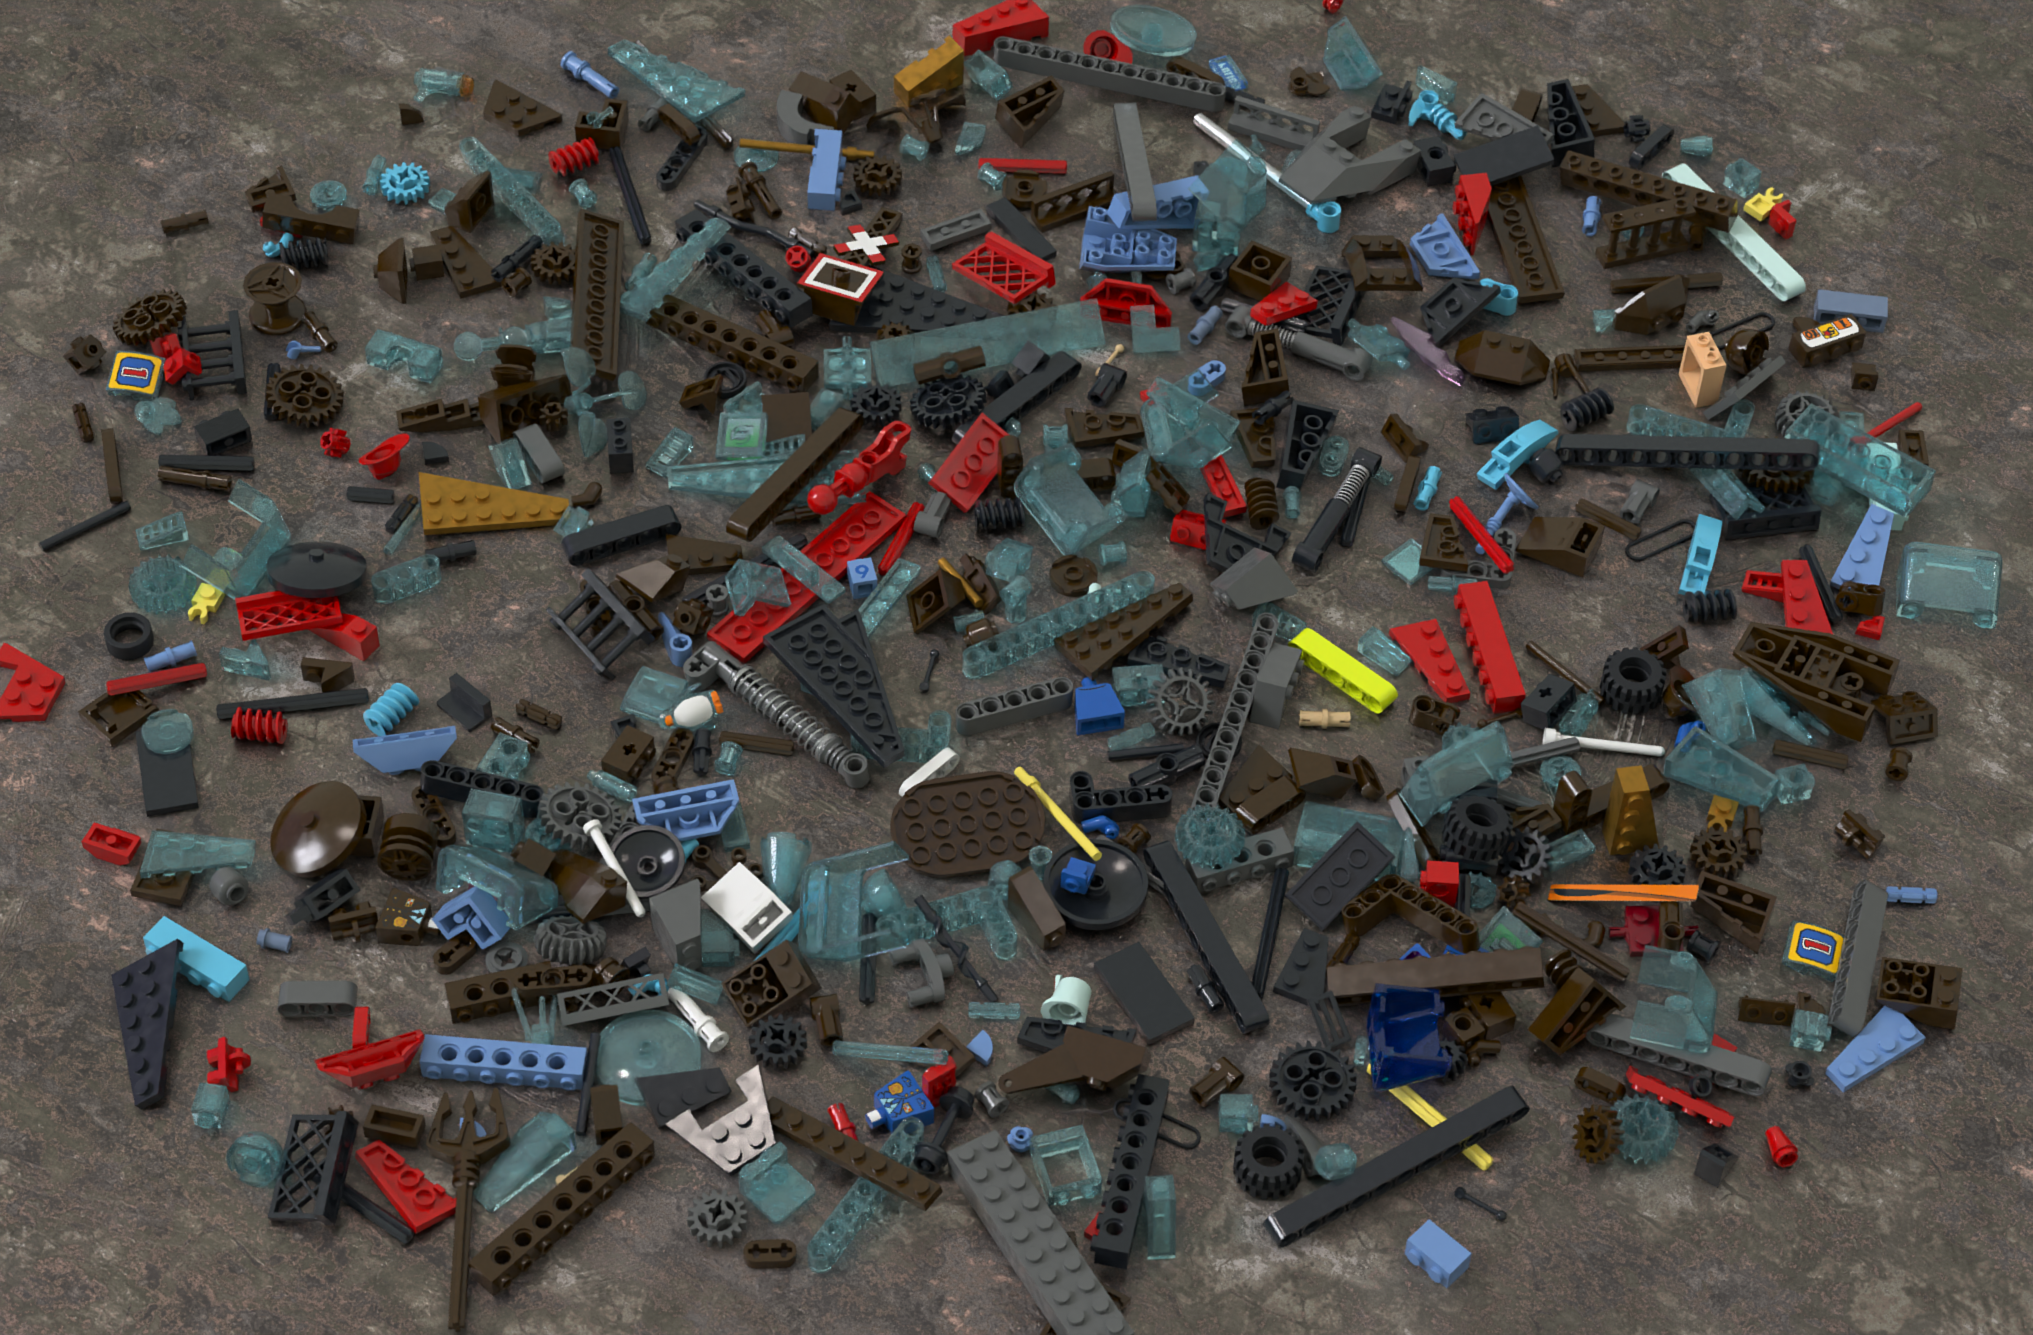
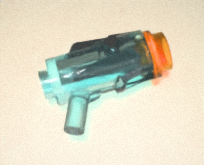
(442, 81)

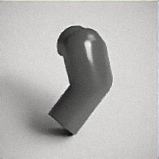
(1702, 318)

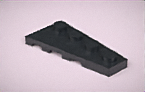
(1158, 651)

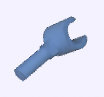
(295, 348)

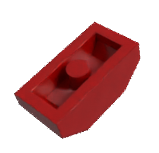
(111, 844)

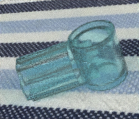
(1015, 598)

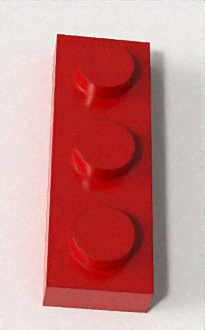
(1223, 486)

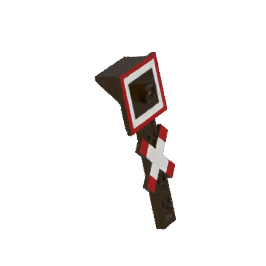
(844, 284)

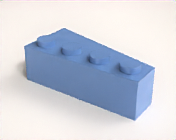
(1174, 206)

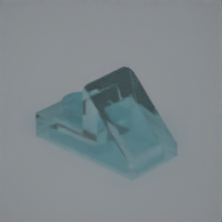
(248, 663)

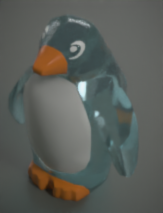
(691, 710)

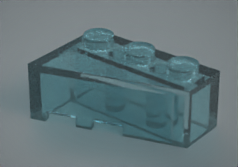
(1723, 706)

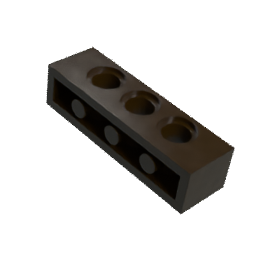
(487, 989)

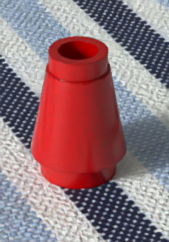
(1781, 1147)

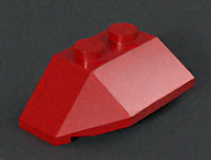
(1117, 296)
(373, 1061)

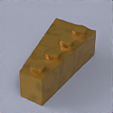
(1629, 813)

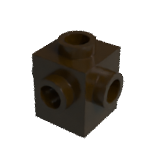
(84, 353)
(692, 617)

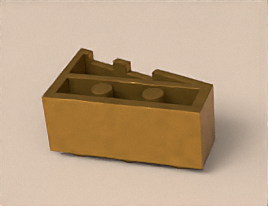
(938, 70)

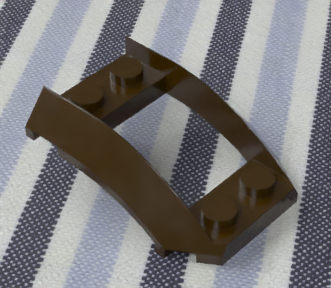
(1381, 278)

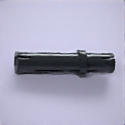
(511, 262)

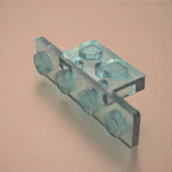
(803, 569)

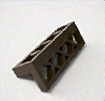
(1074, 205)

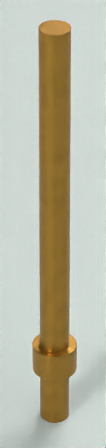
(850, 153)

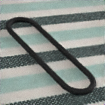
(1744, 320)
(1655, 533)
(1169, 1118)

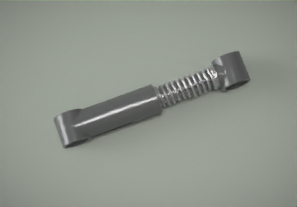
(1351, 362)

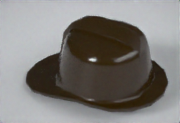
(1675, 696)

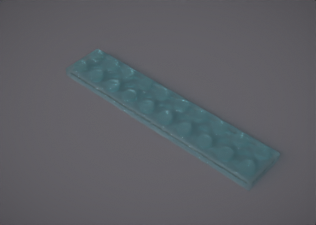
(1001, 339)

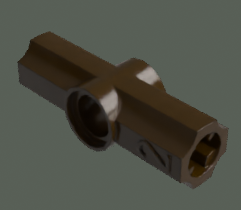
(934, 368)
(637, 607)

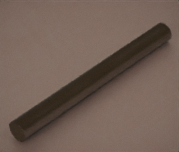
(1562, 670)

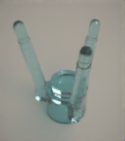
(541, 1032)

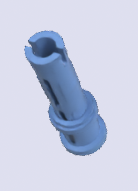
(583, 70)

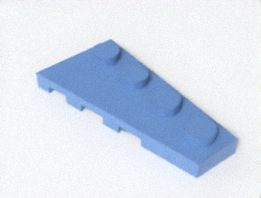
(1867, 551)
(1875, 1047)

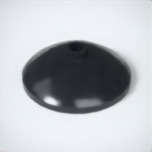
(650, 847)

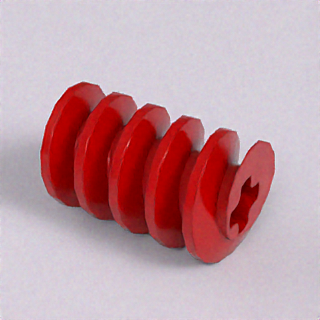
(573, 156)
(259, 726)

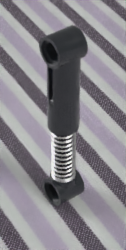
(1311, 551)

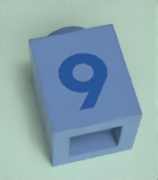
(861, 577)

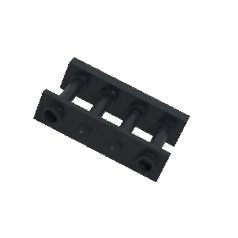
(234, 360)
(621, 617)

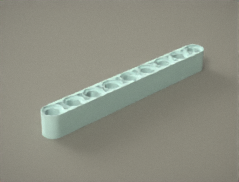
(1748, 246)

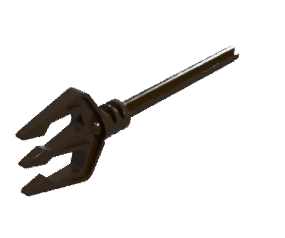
(466, 1155)

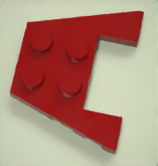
(31, 688)

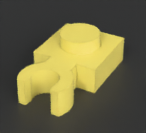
(1761, 205)
(205, 600)

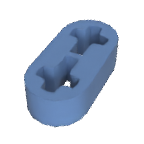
(1215, 366)

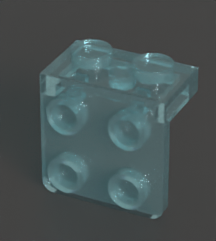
(774, 1184)

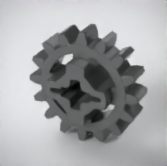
(717, 1218)

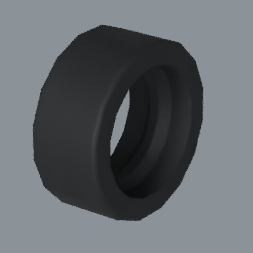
(124, 622)

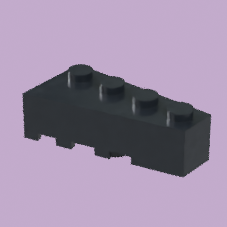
(1567, 123)
(1304, 438)

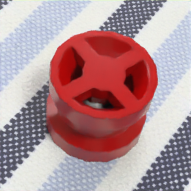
(795, 255)

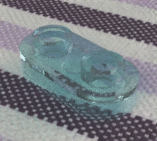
(1333, 456)

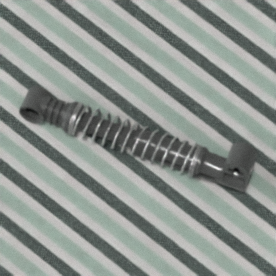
(715, 662)

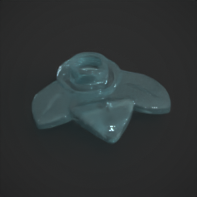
(157, 413)

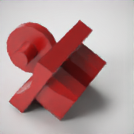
(230, 1064)

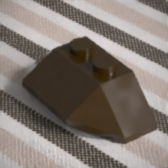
(1654, 307)
(1502, 358)

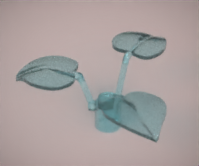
(581, 367)

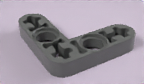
(1490, 570)

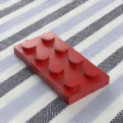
(970, 464)

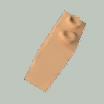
(1702, 369)

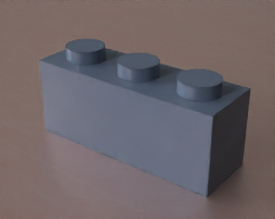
(1867, 309)

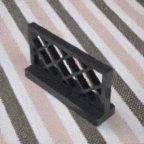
(1345, 305)
(1769, 522)
(334, 1167)

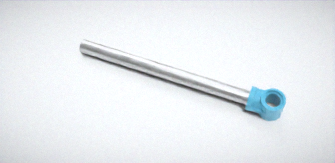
(1325, 213)

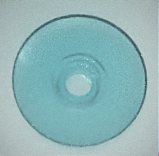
(762, 158)

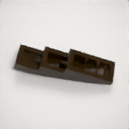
(439, 417)

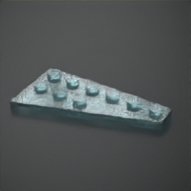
(671, 273)

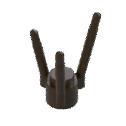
(1566, 368)

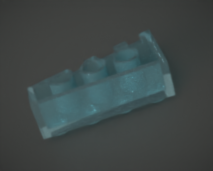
(1720, 770)

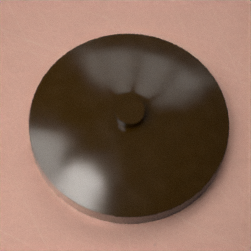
(318, 829)

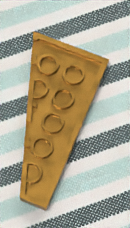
(470, 506)

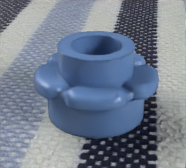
(1017, 1144)

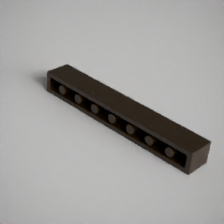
(1448, 973)

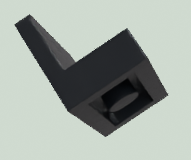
(465, 704)

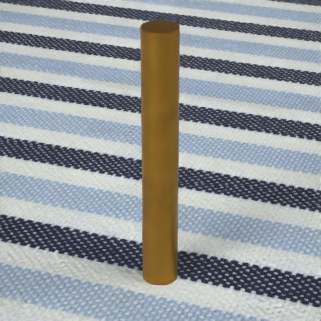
(968, 591)

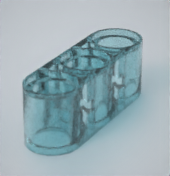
(406, 579)

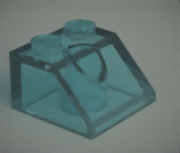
(1132, 488)

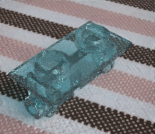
(1581, 714)

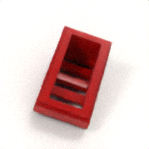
(1767, 591)

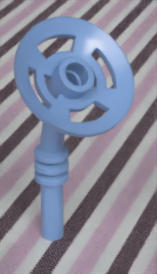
(1515, 496)

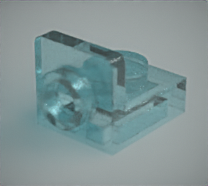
(573, 521)

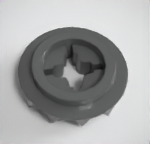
(502, 952)

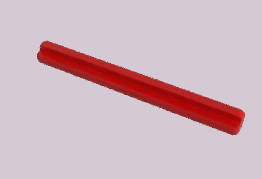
(1481, 535)

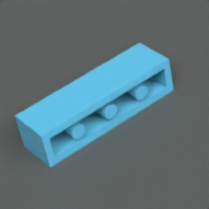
(200, 960)

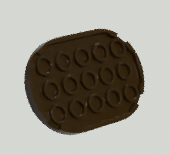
(967, 823)

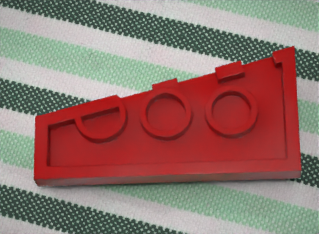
(406, 1188)

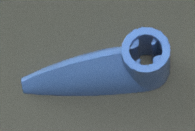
(676, 644)

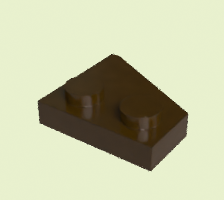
(276, 184)
(941, 1038)

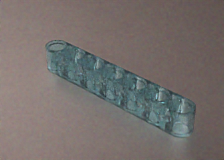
(508, 184)
(858, 1204)

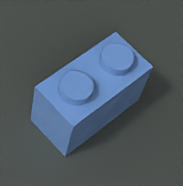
(1437, 1254)

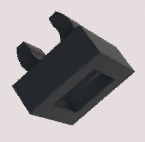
(999, 384)
(638, 962)

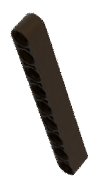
(794, 474)

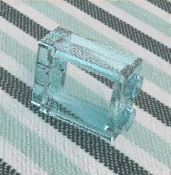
(1059, 1143)

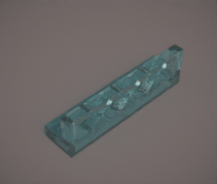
(1728, 490)

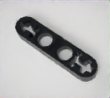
(678, 157)

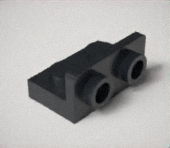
(1392, 103)

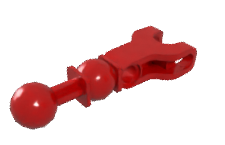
(872, 463)

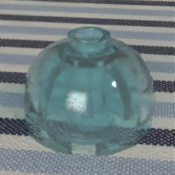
(882, 895)
(256, 1158)

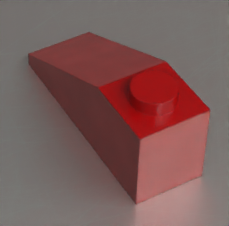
(353, 635)

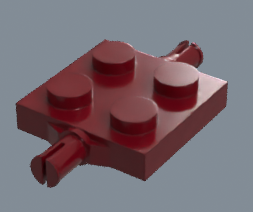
(1642, 929)

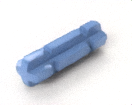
(1912, 894)

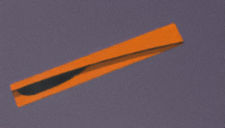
(1592, 892)

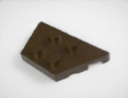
(517, 111)

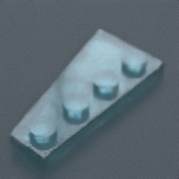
(183, 852)

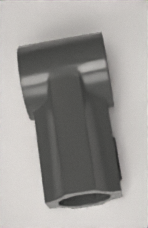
(1640, 498)
(931, 520)

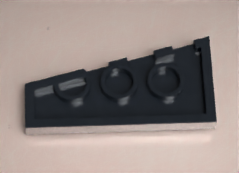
(1049, 1033)

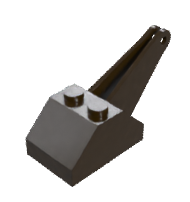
(1082, 1057)

